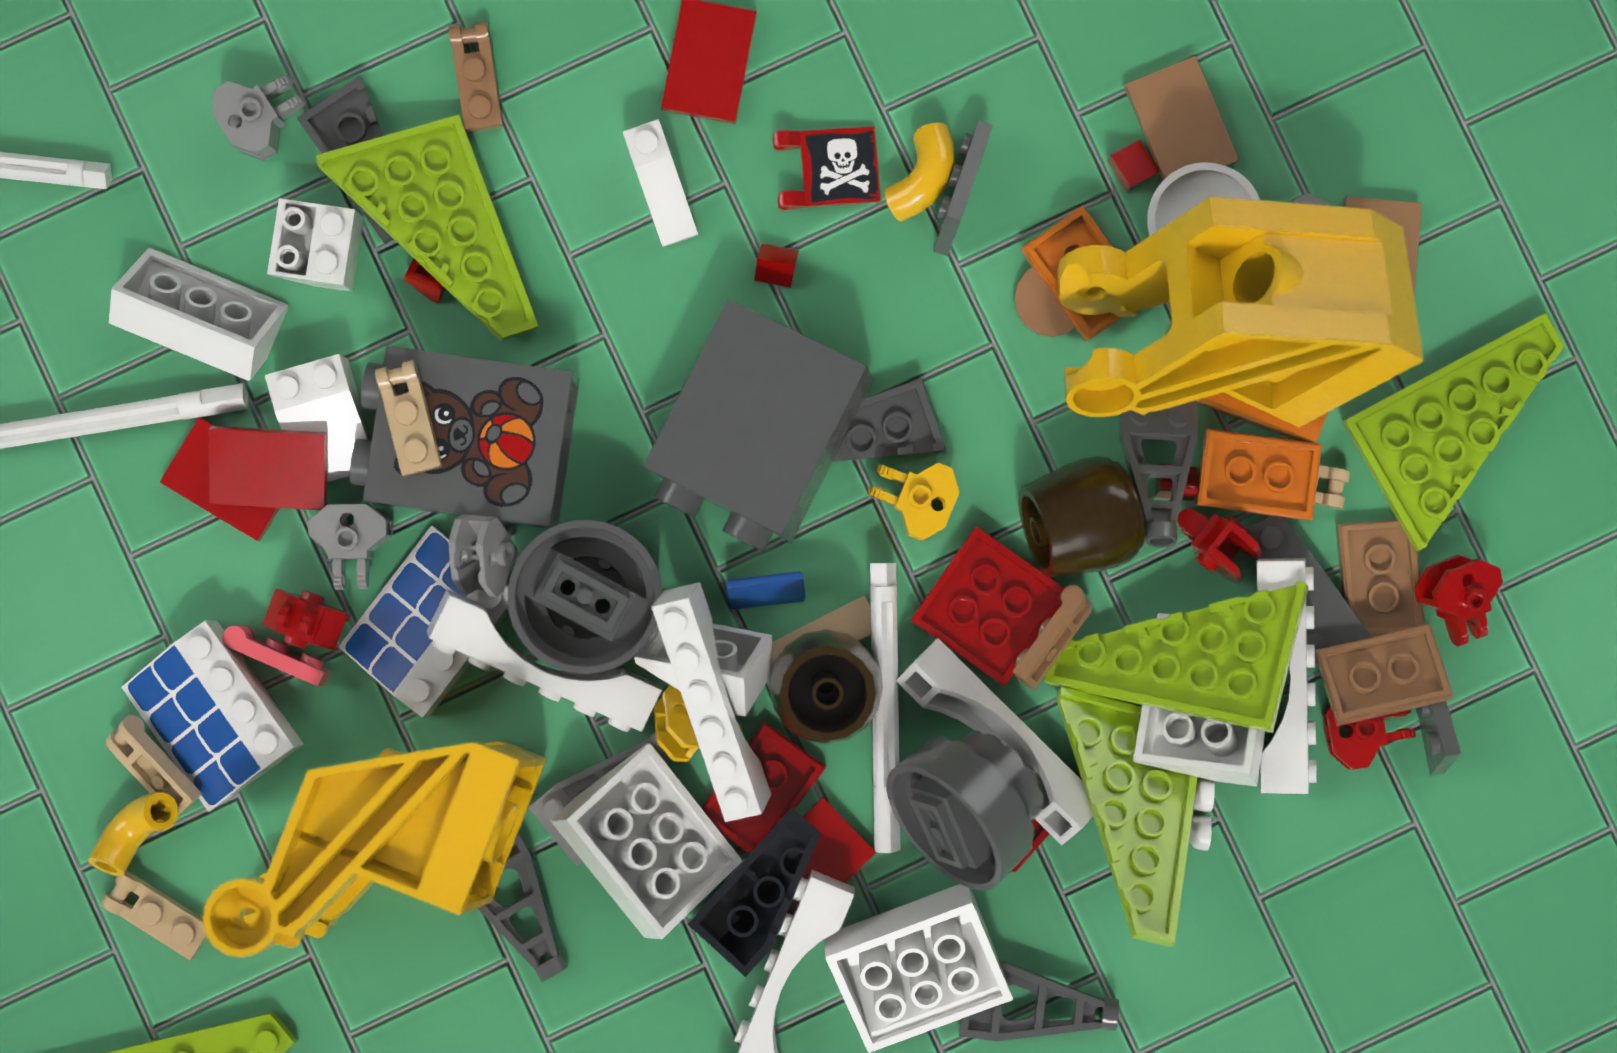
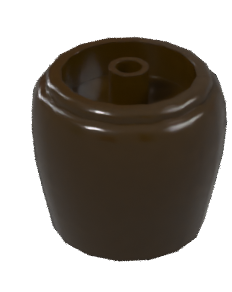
(1082, 518)
(831, 713)

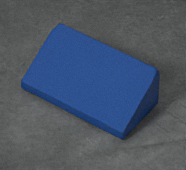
(766, 590)

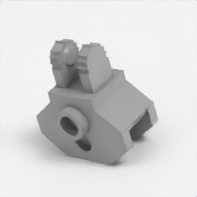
(259, 117)
(344, 542)
(481, 553)

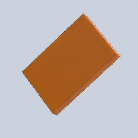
(1051, 246)
(1258, 474)

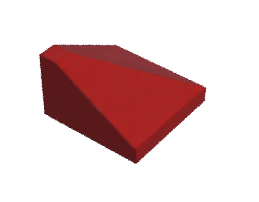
(424, 282)

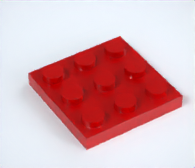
(988, 605)

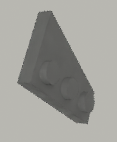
(962, 180)
(1438, 737)

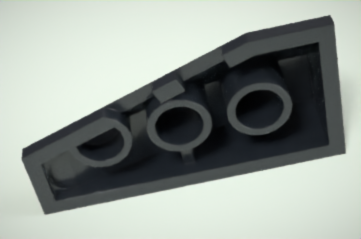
(753, 900)

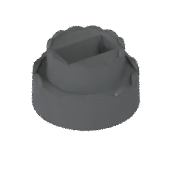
(567, 628)
(967, 806)

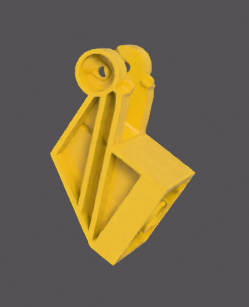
(1265, 305)
(410, 821)

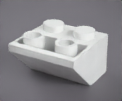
(315, 244)

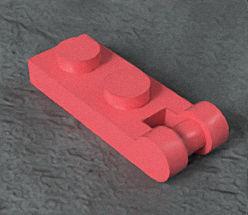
(275, 654)

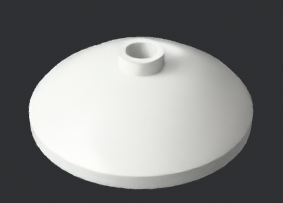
(1190, 187)

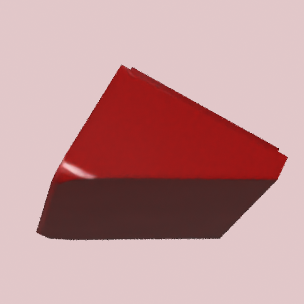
(1132, 165)

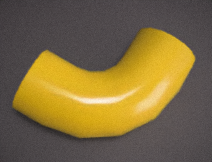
(929, 176)
(130, 829)

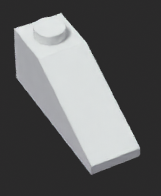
(660, 183)

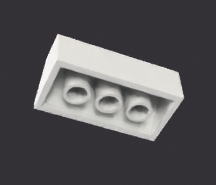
(197, 313)

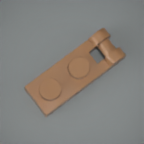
(476, 78)
(1053, 637)

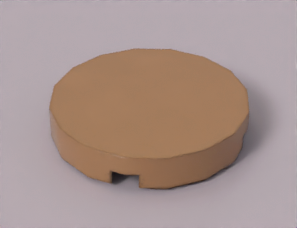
(1039, 307)

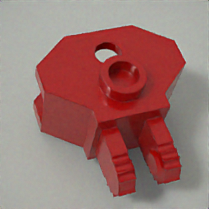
(1218, 542)
(1460, 594)
(305, 619)
(1362, 740)

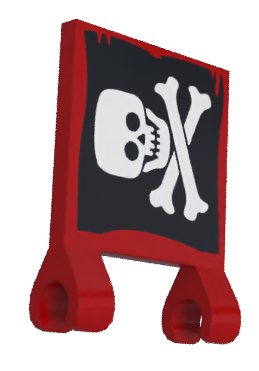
(836, 167)

